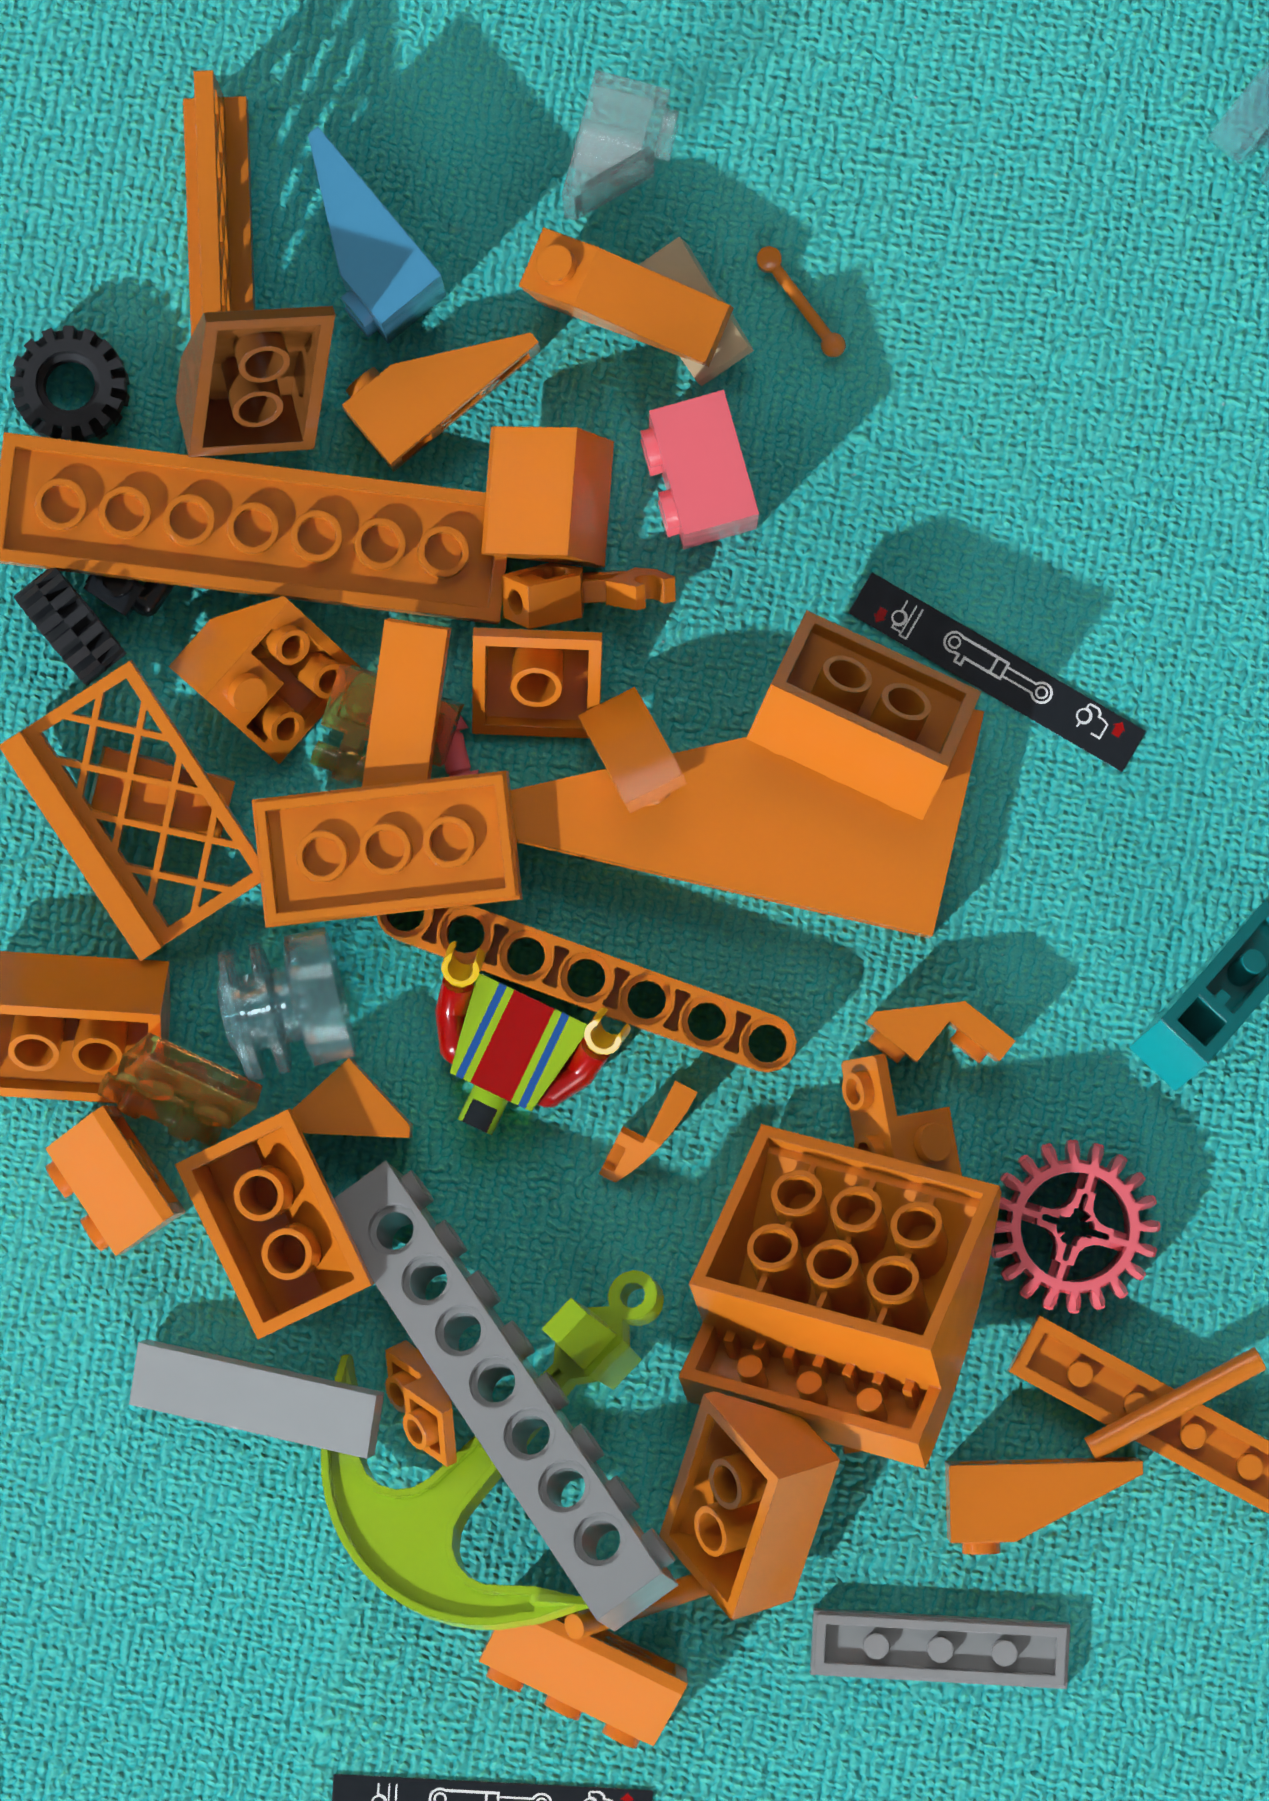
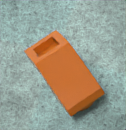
(915, 1028)

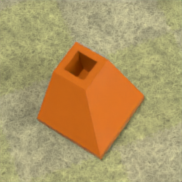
(264, 672)

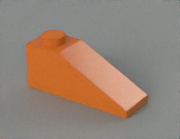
(624, 297)
(426, 395)
(1016, 1497)

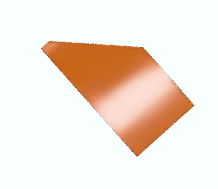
(633, 1149)

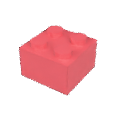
(702, 470)

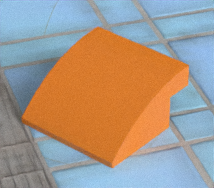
(842, 1291)

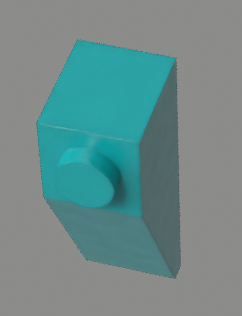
(1209, 1005)

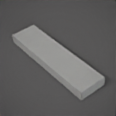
(256, 1398)
(940, 1648)

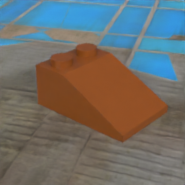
(254, 380)

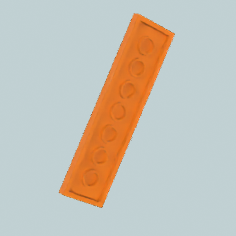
(246, 528)

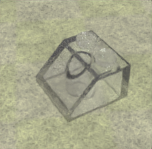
(618, 141)

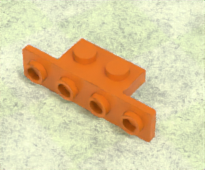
(917, 1137)

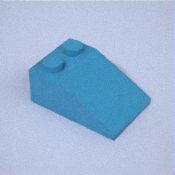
(380, 265)

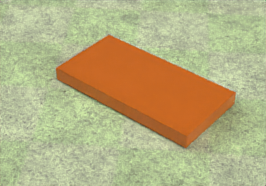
(387, 849)

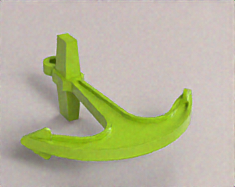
(413, 1535)

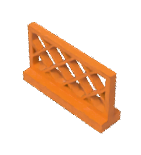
(218, 200)
(89, 841)

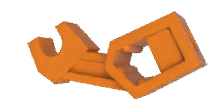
(558, 592)

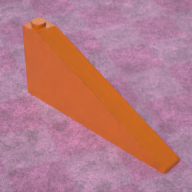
(765, 833)

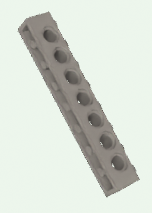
(611, 1587)

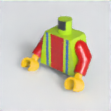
(513, 1044)

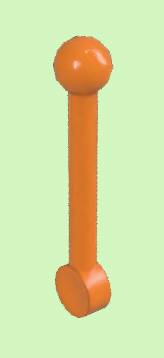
(770, 261)

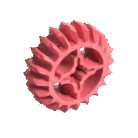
(1125, 1243)

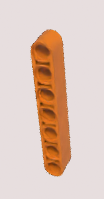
(619, 981)

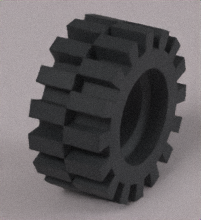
(61, 348)
(69, 625)

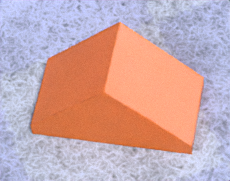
(351, 1105)

